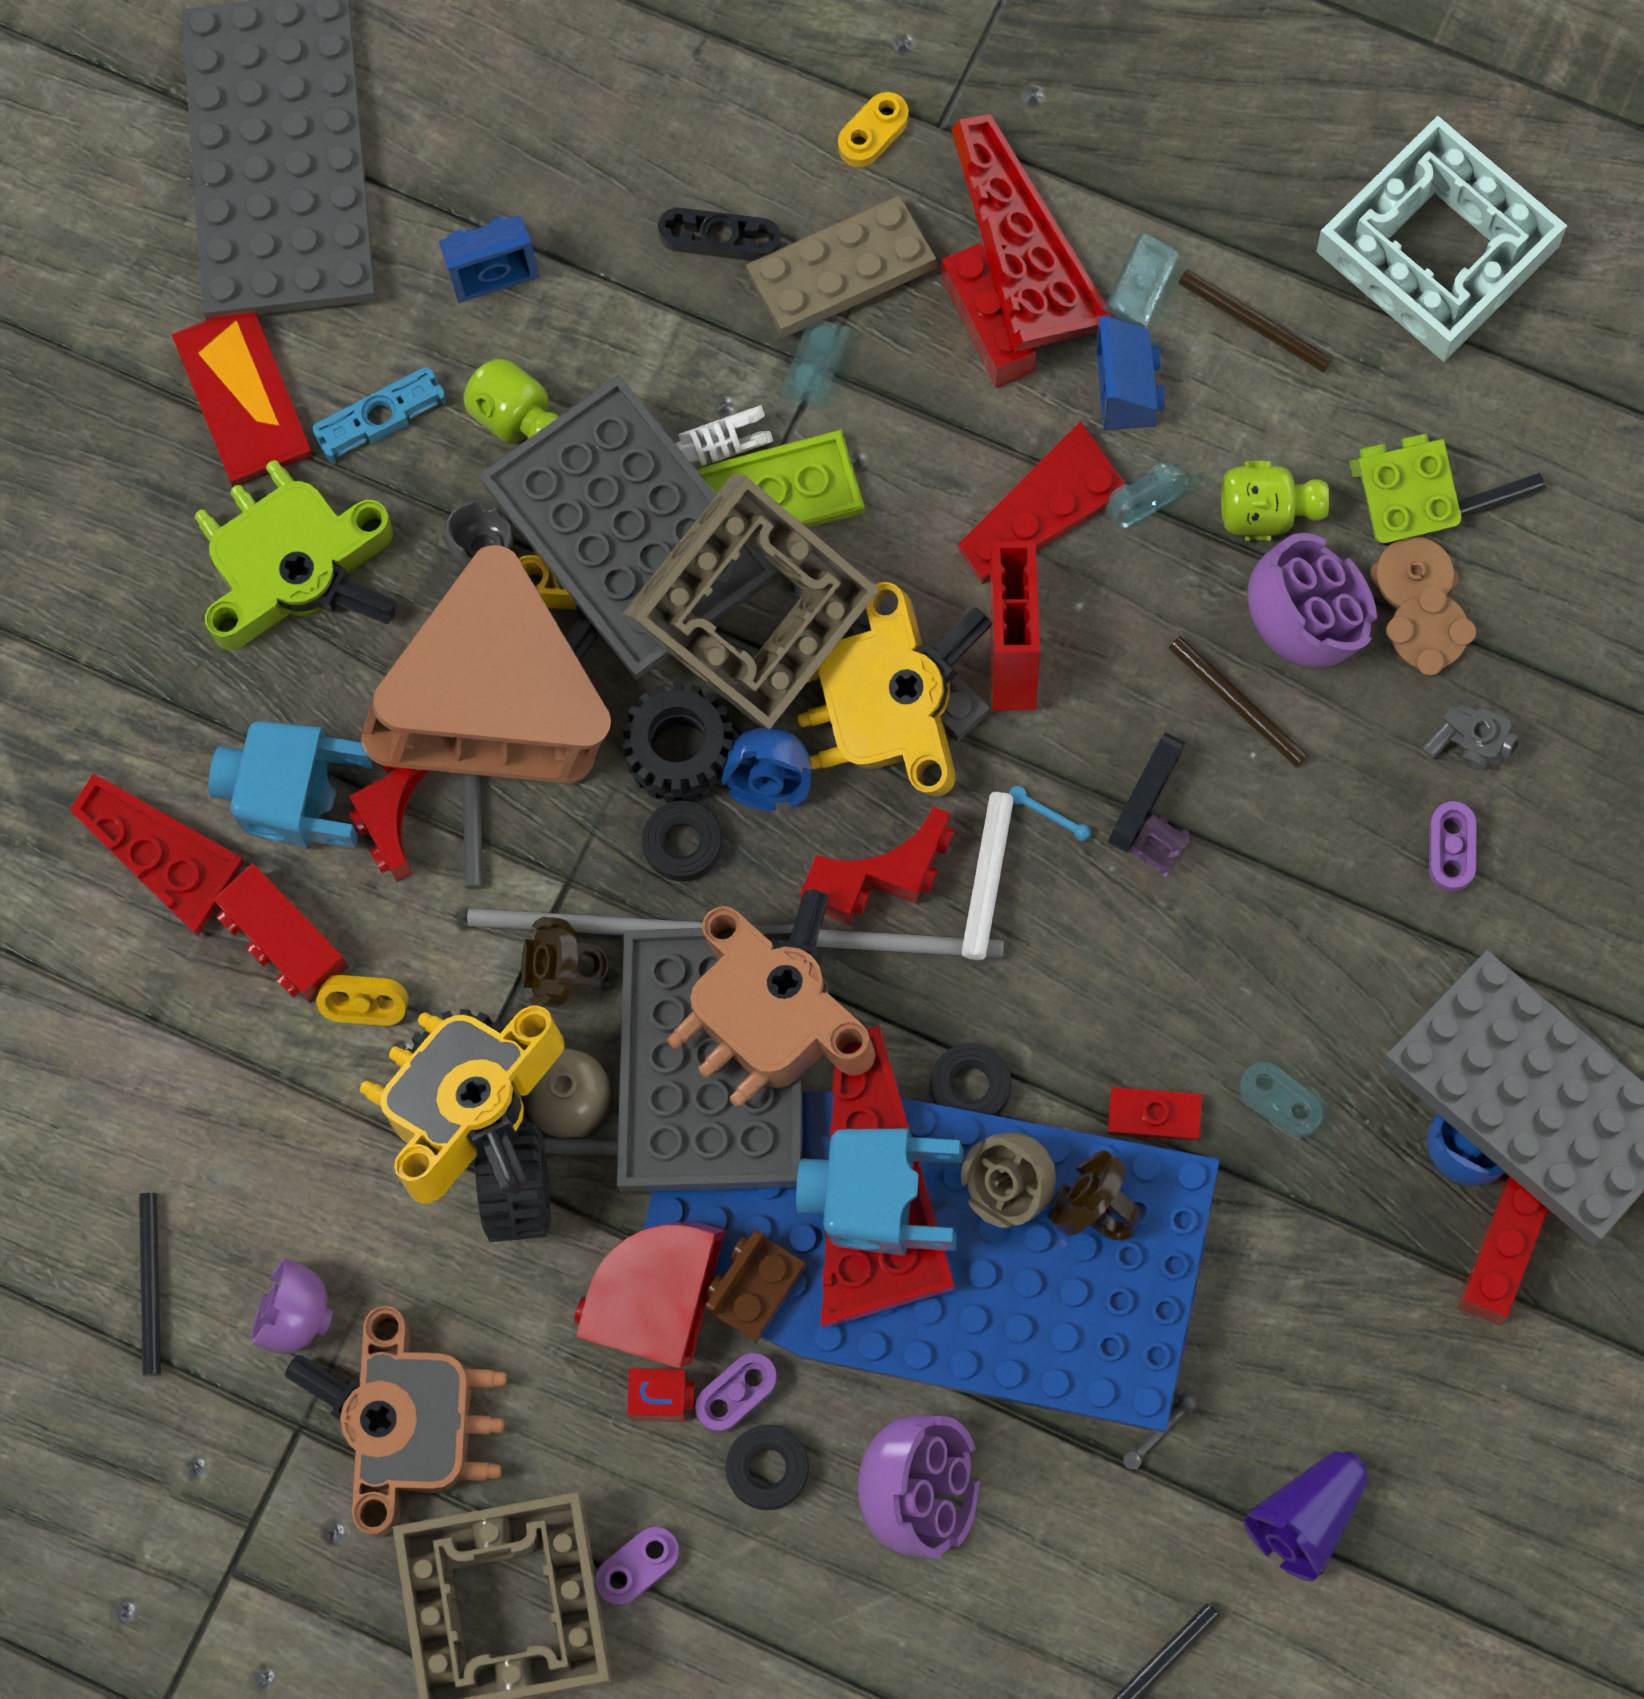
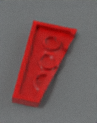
(1048, 502)
(161, 852)

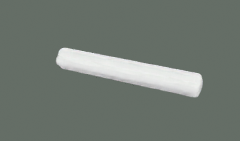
(987, 876)

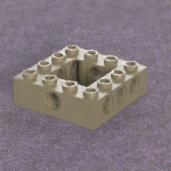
(802, 641)
(437, 1546)

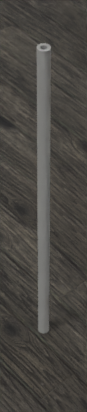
(826, 938)

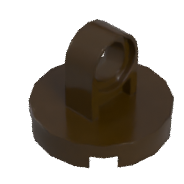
(552, 961)
(1093, 1198)

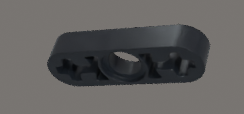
(688, 244)
(1146, 792)

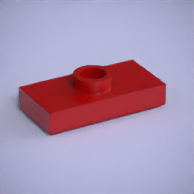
(1154, 1114)

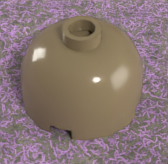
(570, 1097)
(1009, 1179)

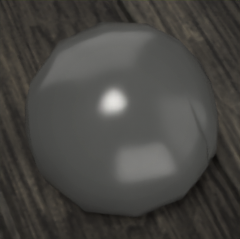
(473, 528)

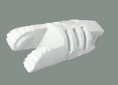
(719, 439)

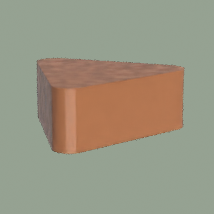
(489, 686)

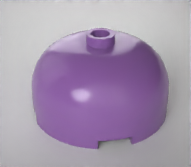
(1310, 603)
(899, 1480)

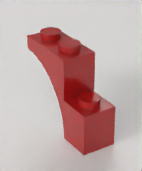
(381, 814)
(900, 872)

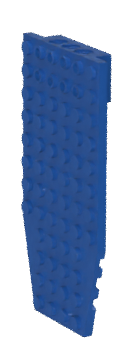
(1033, 1311)

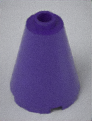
(1309, 1514)

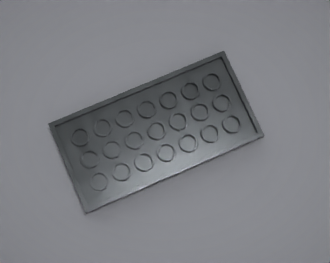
(277, 156)

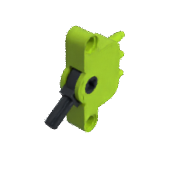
(281, 538)

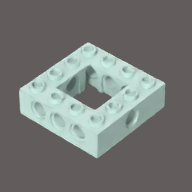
(1445, 165)

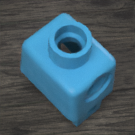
(283, 784)
(870, 1187)

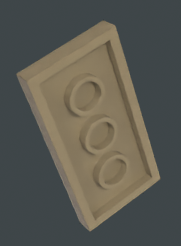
(841, 266)

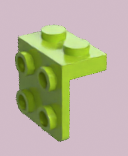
(1408, 488)

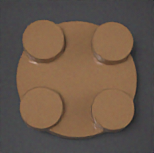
(1410, 567)
(1430, 631)

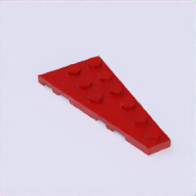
(1033, 266)
(869, 1281)

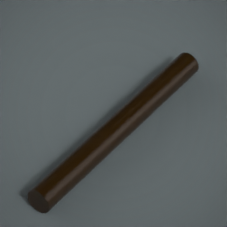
(1255, 321)
(1238, 701)

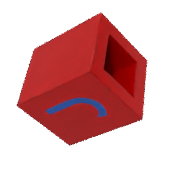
(659, 1395)

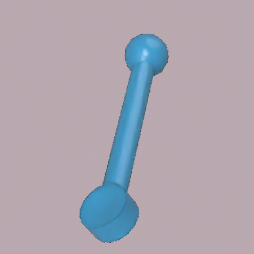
(1081, 832)

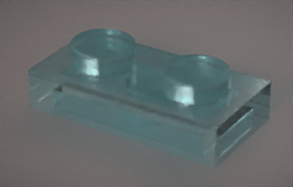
(1141, 280)
(815, 364)

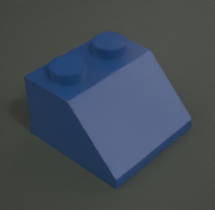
(489, 258)
(1127, 375)

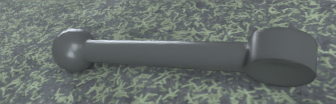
(1133, 1459)

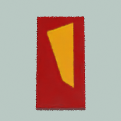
(241, 395)

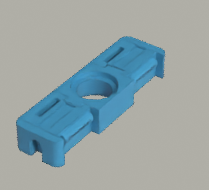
(404, 398)

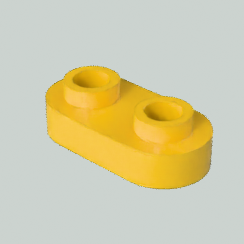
(875, 127)
(363, 1001)

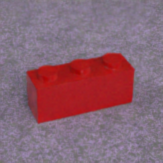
(976, 299)
(278, 934)
(1503, 1253)

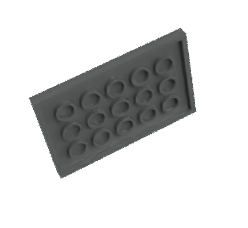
(604, 508)
(1530, 1095)
(672, 1120)

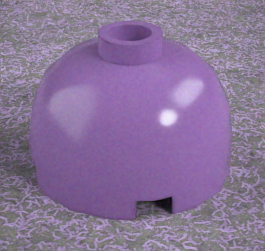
(291, 1310)

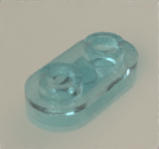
(1155, 490)
(1278, 1101)

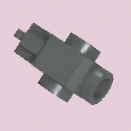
(1479, 732)

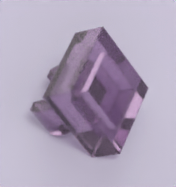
(1160, 845)

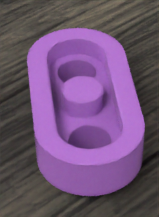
(1452, 849)
(735, 1392)
(640, 1569)

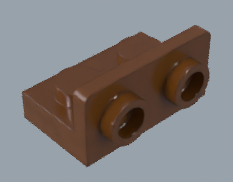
(754, 1285)

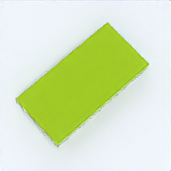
(805, 477)

